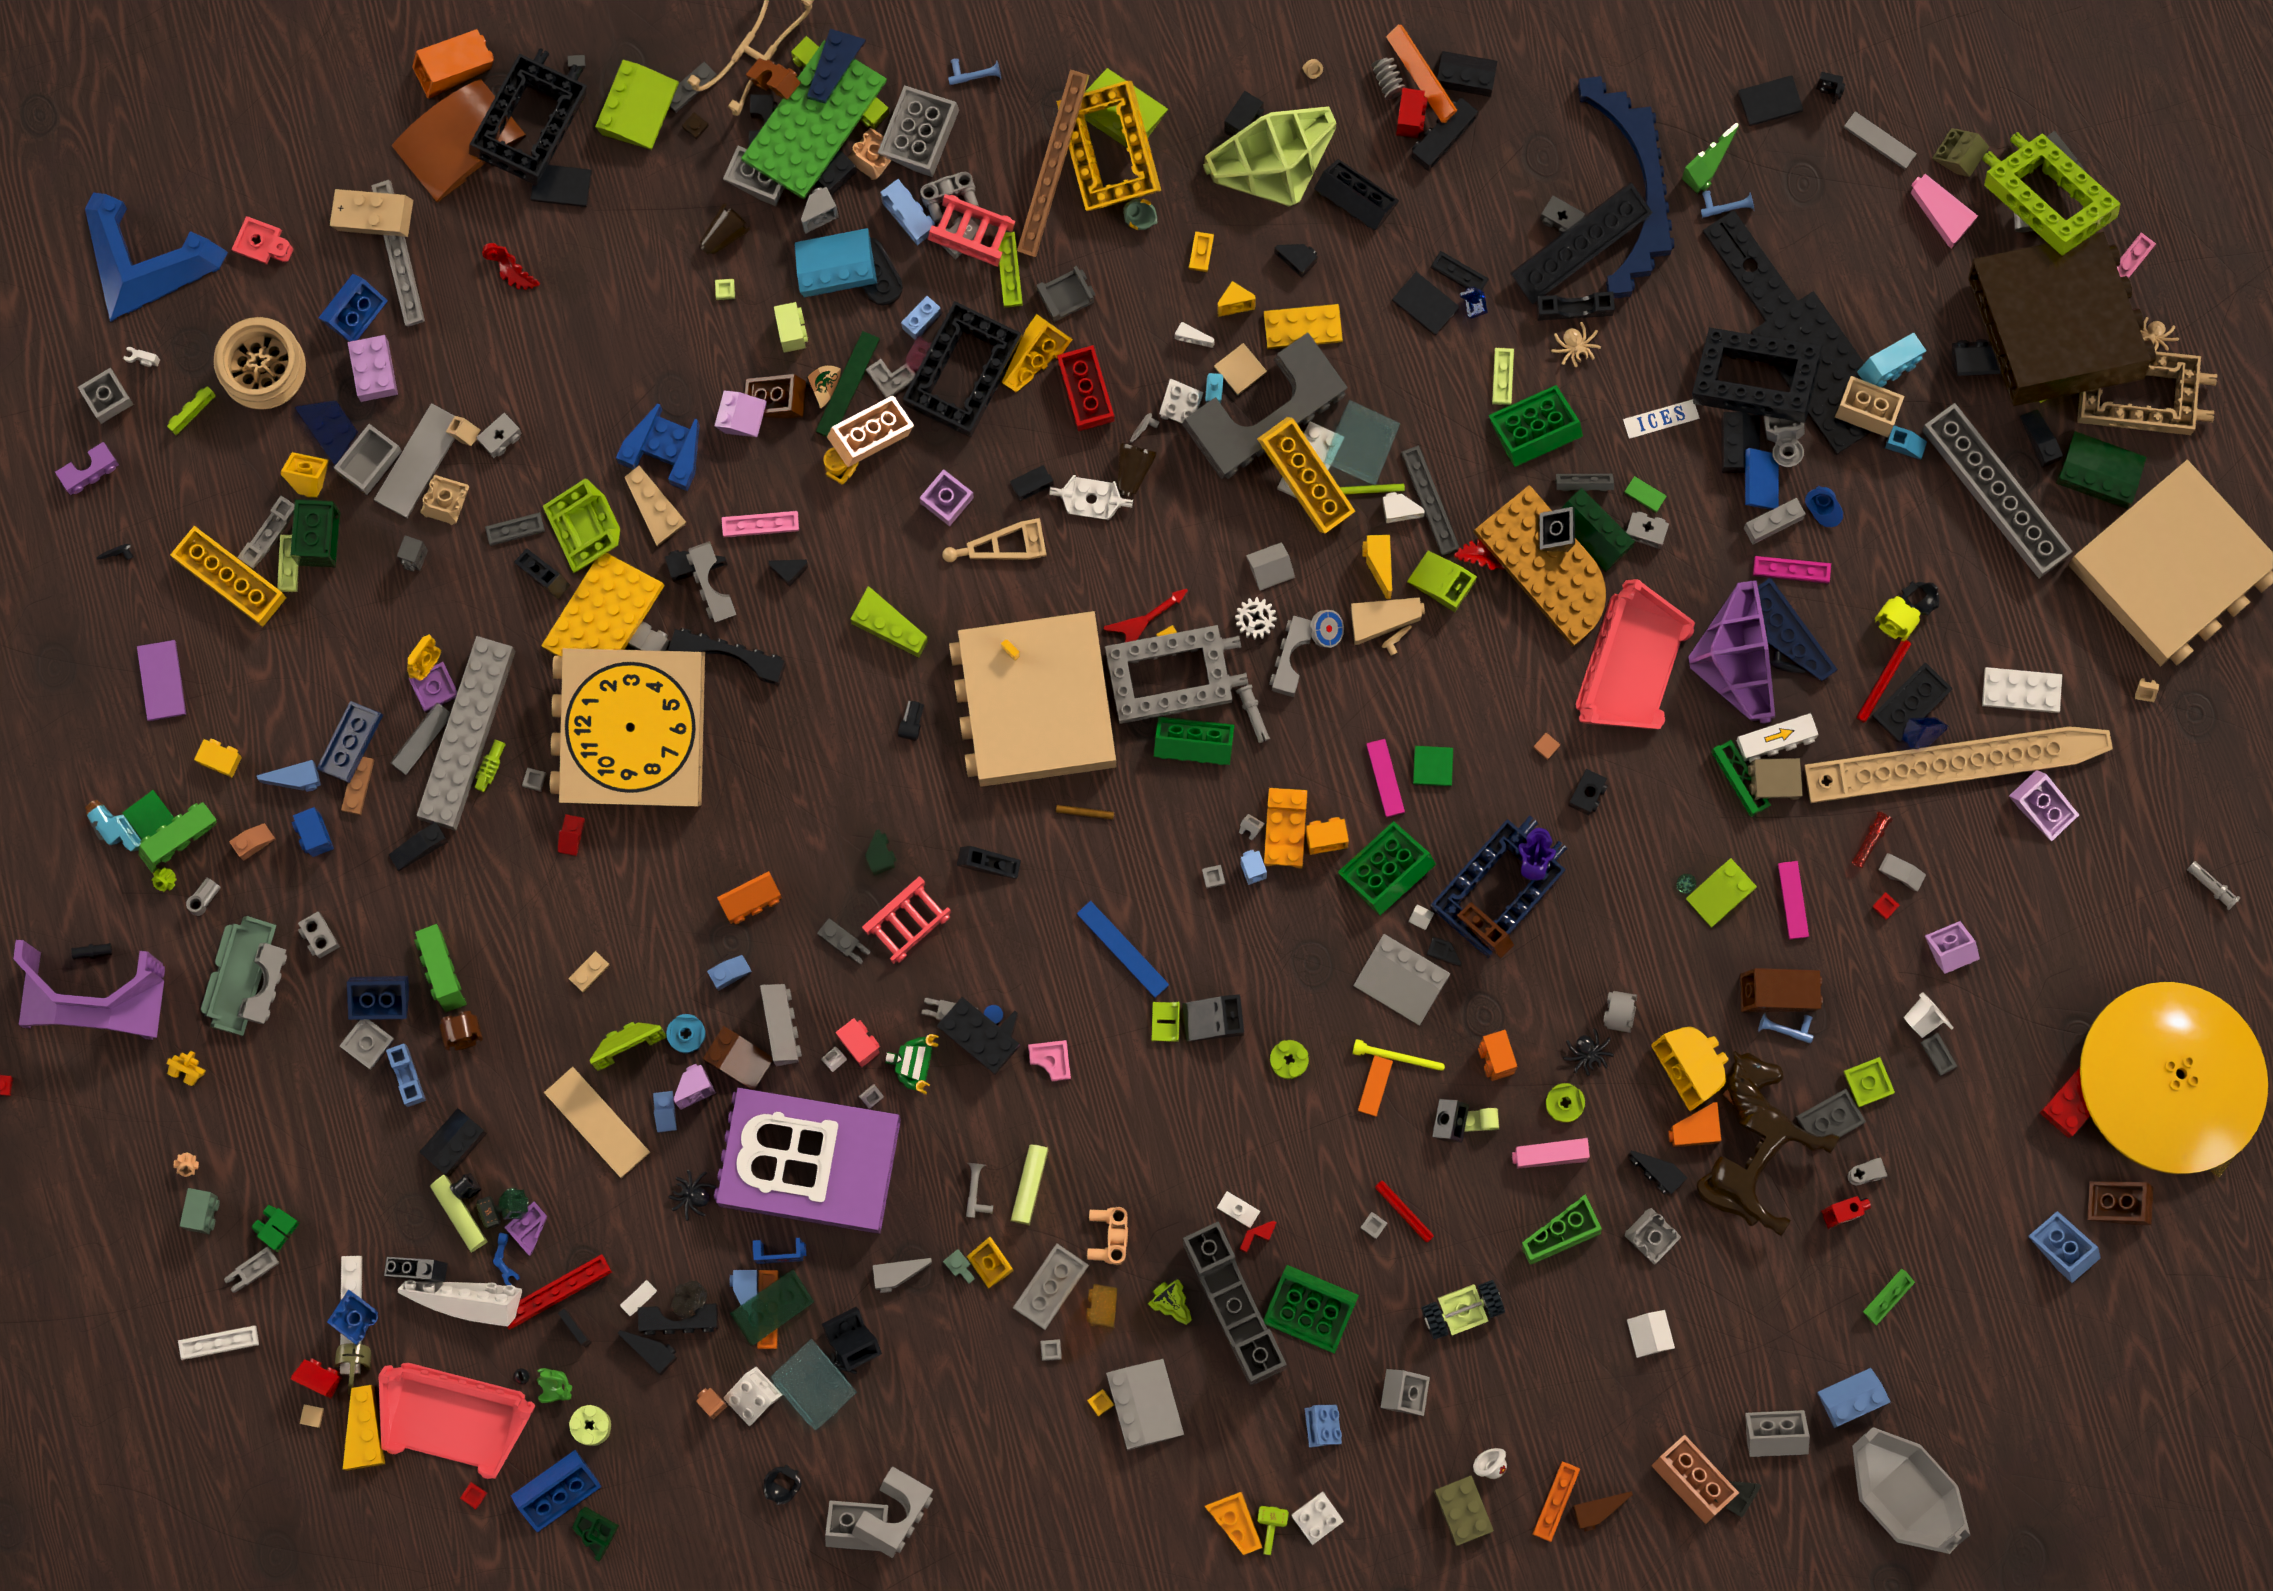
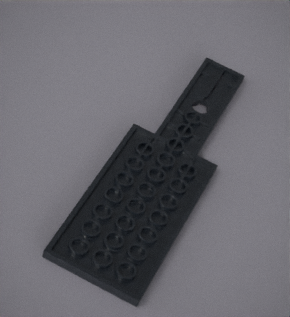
(1794, 321)

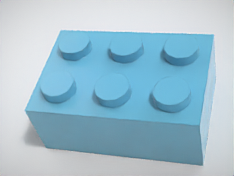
(1892, 361)

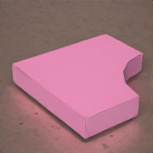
(1051, 1057)

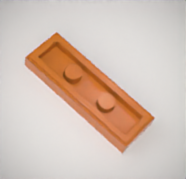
(1375, 1086)

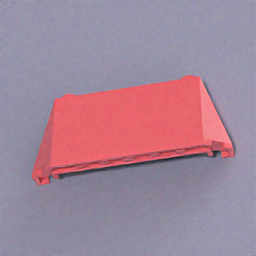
(1632, 659)
(450, 1416)

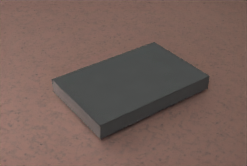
(1834, 1115)

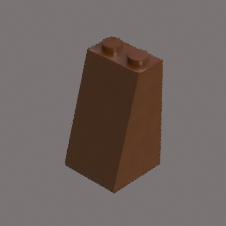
(1781, 990)

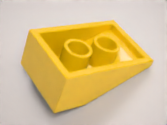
(1378, 559)

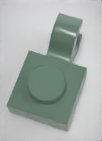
(958, 1265)

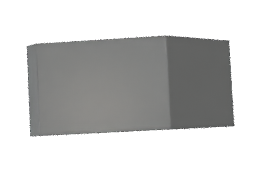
(1902, 871)

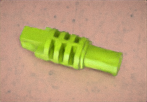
(489, 766)

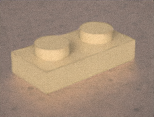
(589, 971)

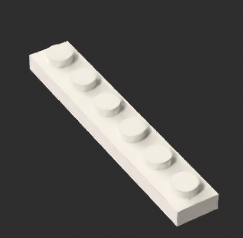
(350, 1279)

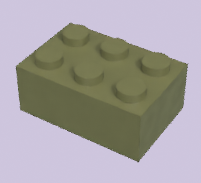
(1463, 1510)

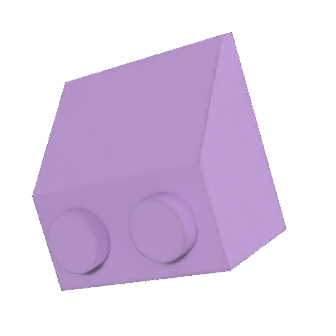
(740, 414)
(1952, 947)

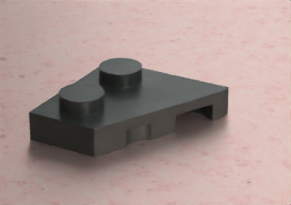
(1742, 1501)

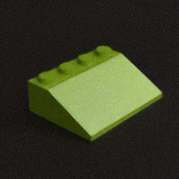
(636, 105)
(1110, 122)

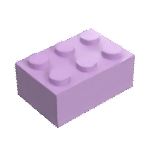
(372, 368)

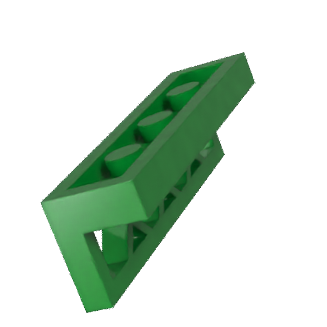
(1737, 780)

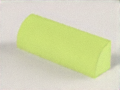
(1029, 1184)
(458, 1214)

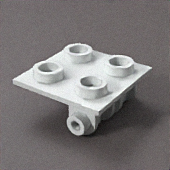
(1179, 401)
(1317, 1518)

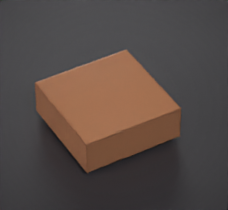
(1546, 746)

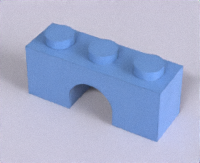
(406, 1074)

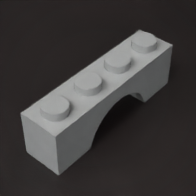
(719, 604)
(1286, 679)
(270, 960)

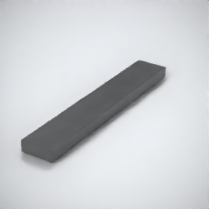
(1430, 500)

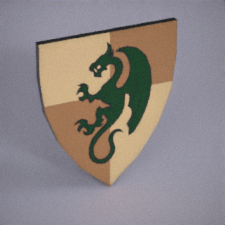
(823, 383)

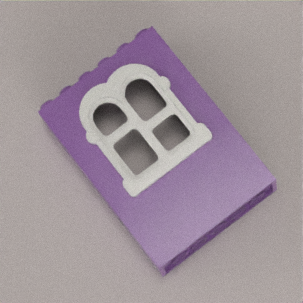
(851, 1166)

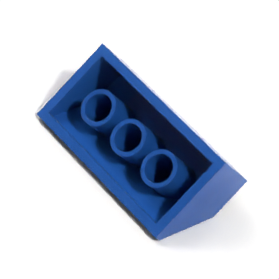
(555, 1491)

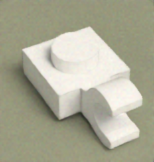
(145, 358)

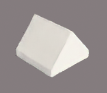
(1421, 917)
(834, 1059)

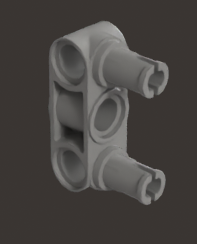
(951, 186)

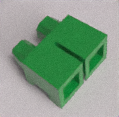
(278, 1219)

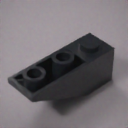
(1662, 1172)
(416, 1269)

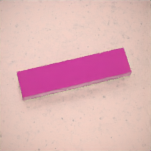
(1792, 569)
(1385, 778)
(1793, 900)

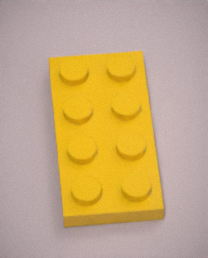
(1289, 325)

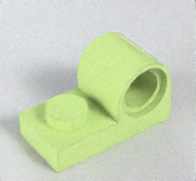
(1482, 1120)

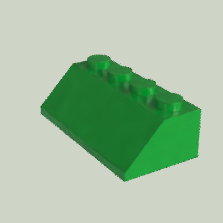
(1194, 740)

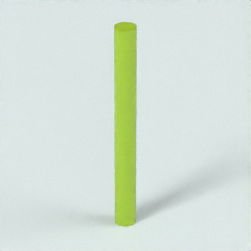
(1373, 489)

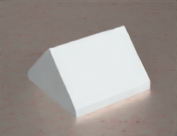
(1650, 1333)

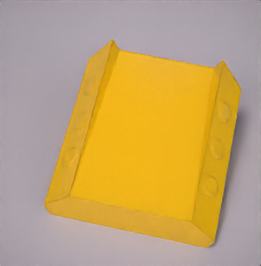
(423, 658)

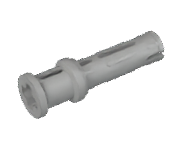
(1250, 704)
(2220, 891)

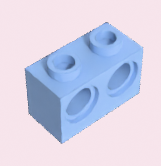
(921, 317)
(1253, 867)

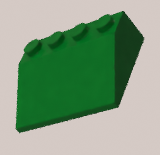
(1536, 425)
(1387, 868)
(1310, 1309)

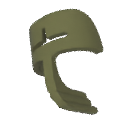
(347, 1349)

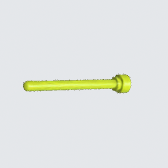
(1362, 1048)

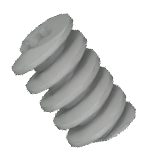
(1388, 78)

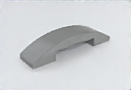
(268, 533)

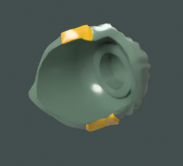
(1140, 214)

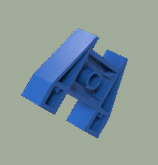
(663, 442)

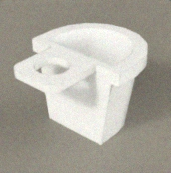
(1925, 1016)

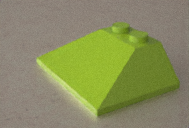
(583, 524)
(623, 1040)

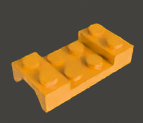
(1285, 827)

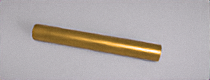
(1085, 812)

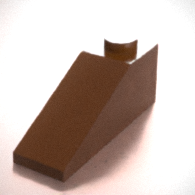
(1486, 930)
(1595, 1511)

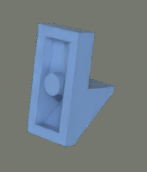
(664, 1111)

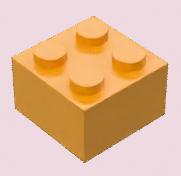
(1327, 836)

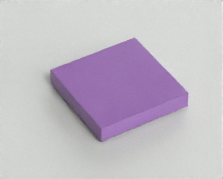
(434, 688)

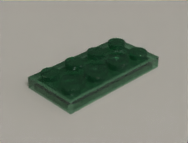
(772, 1307)

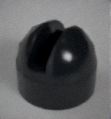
(525, 1374)

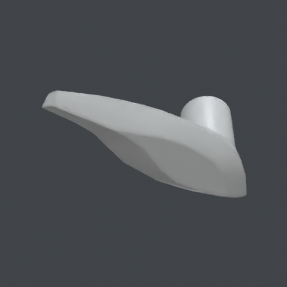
(1142, 426)

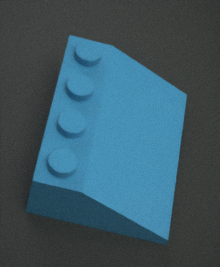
(835, 263)

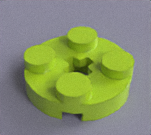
(1279, 1064)
(1571, 1094)

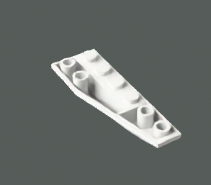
(468, 1301)

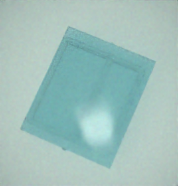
(1361, 442)
(813, 1385)

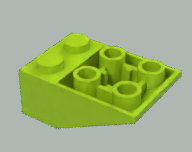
(1442, 580)

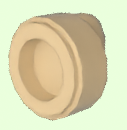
(1313, 68)

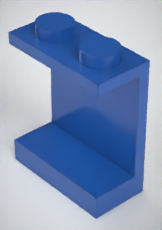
(759, 1258)

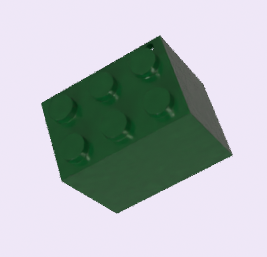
(315, 533)

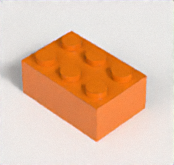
(1497, 1055)

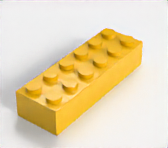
(1306, 475)
(228, 576)

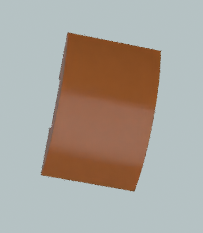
(440, 139)

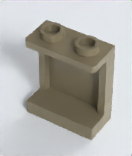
(1775, 778)

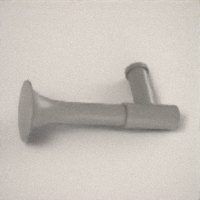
(972, 1207)

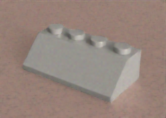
(780, 1024)

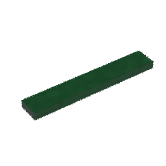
(848, 383)

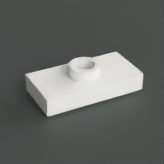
(1238, 1209)

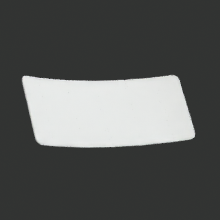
(638, 1298)

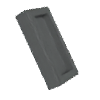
(1938, 1054)

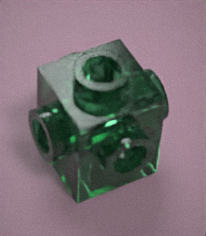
(513, 1204)

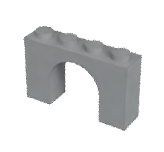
(890, 1536)

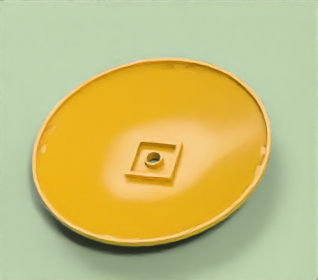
(2134, 1085)

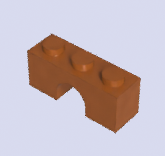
(780, 80)

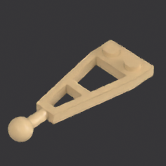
(1032, 536)

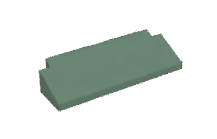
(237, 973)

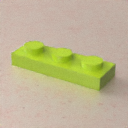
(190, 410)

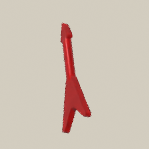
(1134, 627)

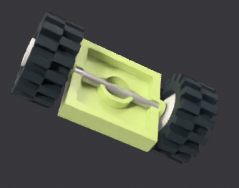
(1463, 1309)

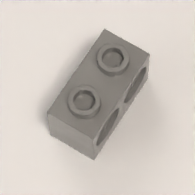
(321, 933)

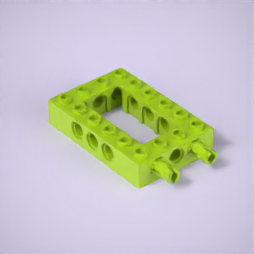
(2062, 234)

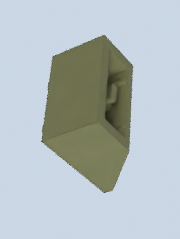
(1961, 151)

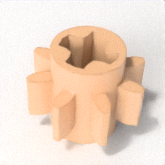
(186, 1164)

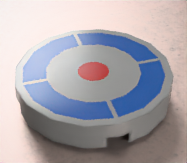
(1327, 628)

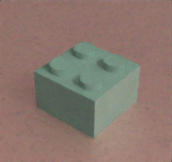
(199, 1211)

